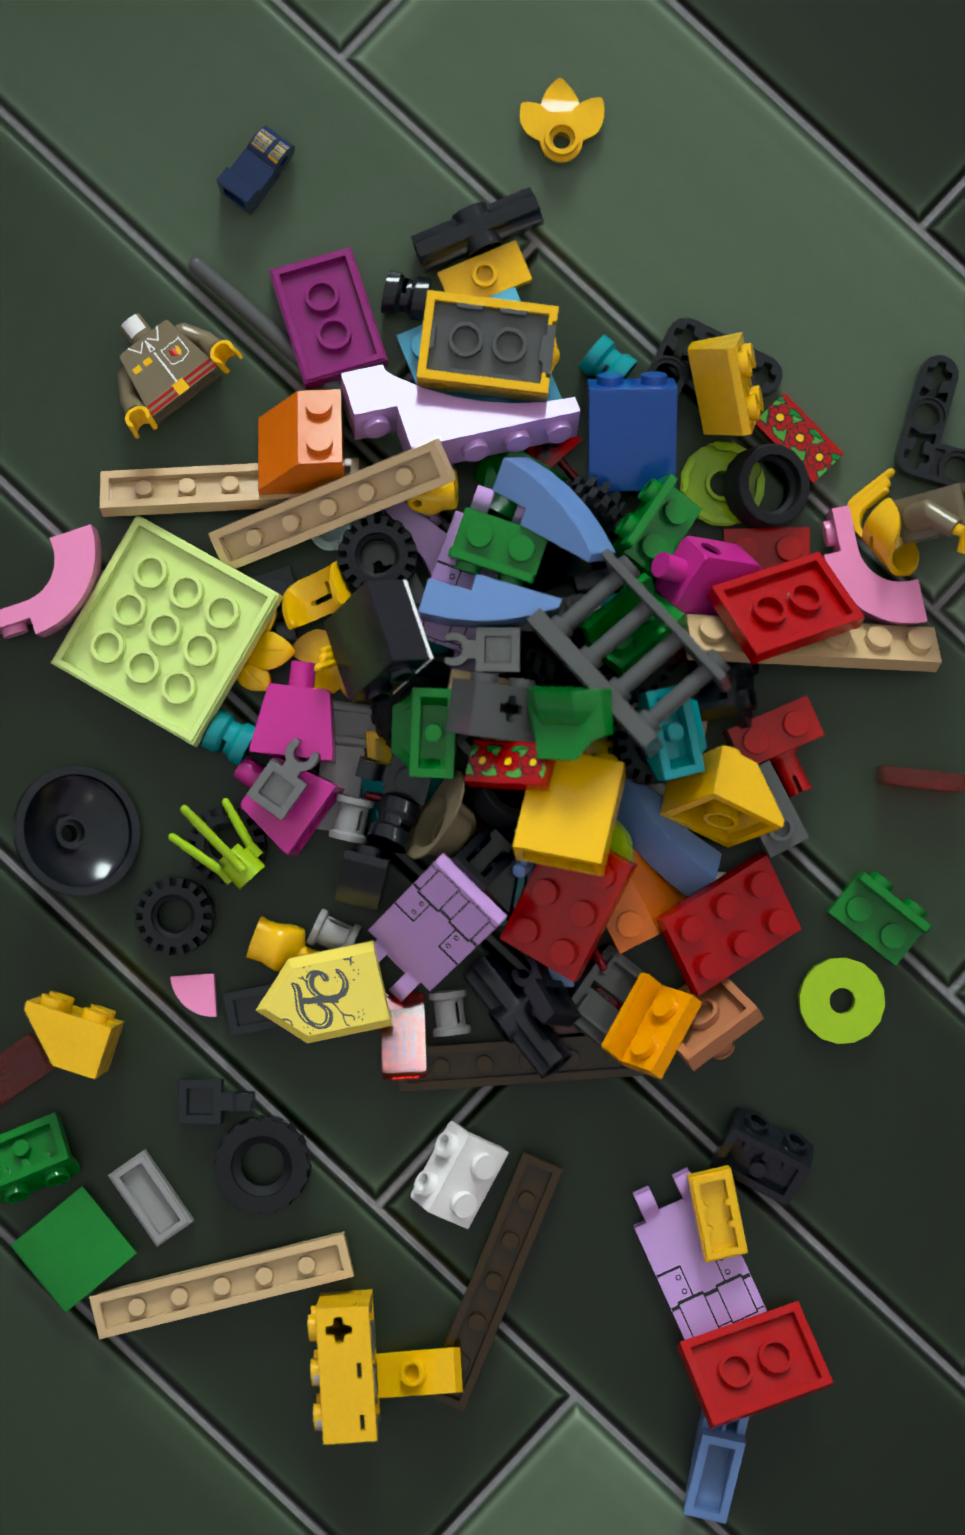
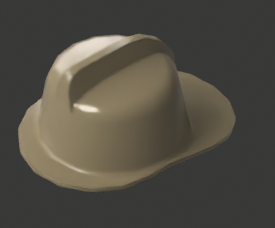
(444, 822)

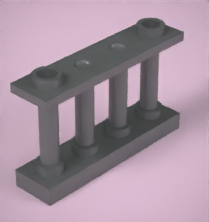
(585, 662)

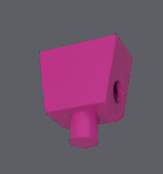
(695, 568)
(295, 713)
(304, 818)

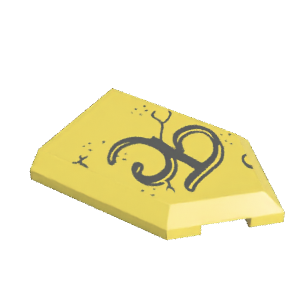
(329, 994)

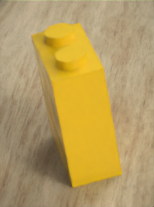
(575, 818)

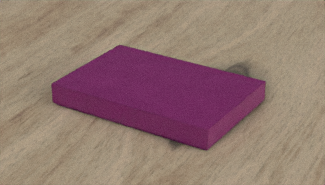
(327, 317)

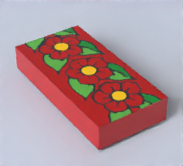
(789, 426)
(508, 766)

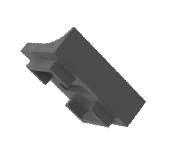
(616, 981)

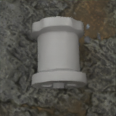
(351, 818)
(332, 932)
(449, 1012)

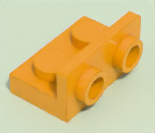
(650, 1026)

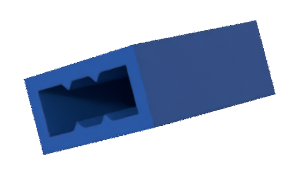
(631, 429)

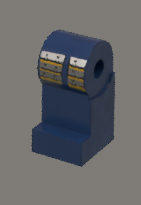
(256, 169)

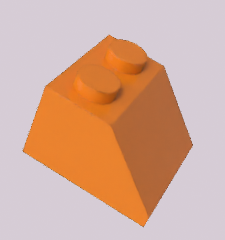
(301, 443)
(641, 902)

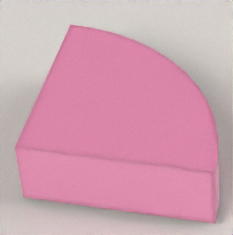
(197, 993)

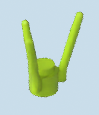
(238, 863)

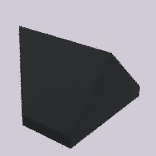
(489, 864)

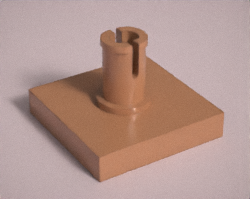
(720, 1021)

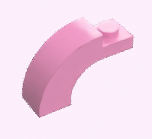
(71, 583)
(876, 597)

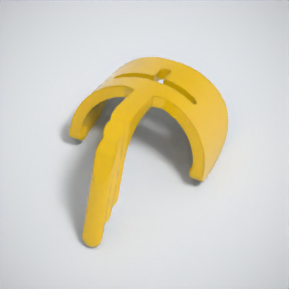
(883, 526)
(300, 604)

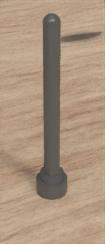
(248, 312)

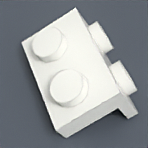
(458, 1175)

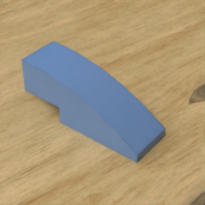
(552, 508)
(485, 605)
(664, 844)
(714, 1469)

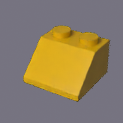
(725, 801)

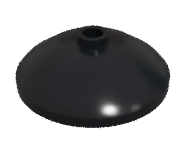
(101, 825)

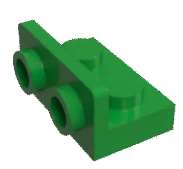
(656, 524)
(497, 547)
(641, 640)
(879, 916)
(34, 1158)

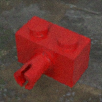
(777, 738)

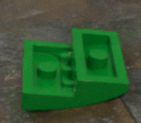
(73, 1249)

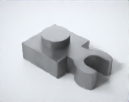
(494, 649)
(280, 784)

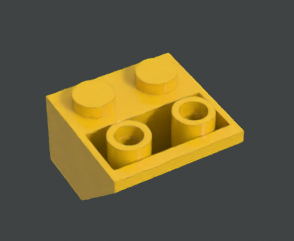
(724, 385)
(75, 1036)

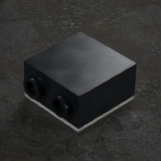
(378, 640)

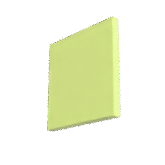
(167, 630)

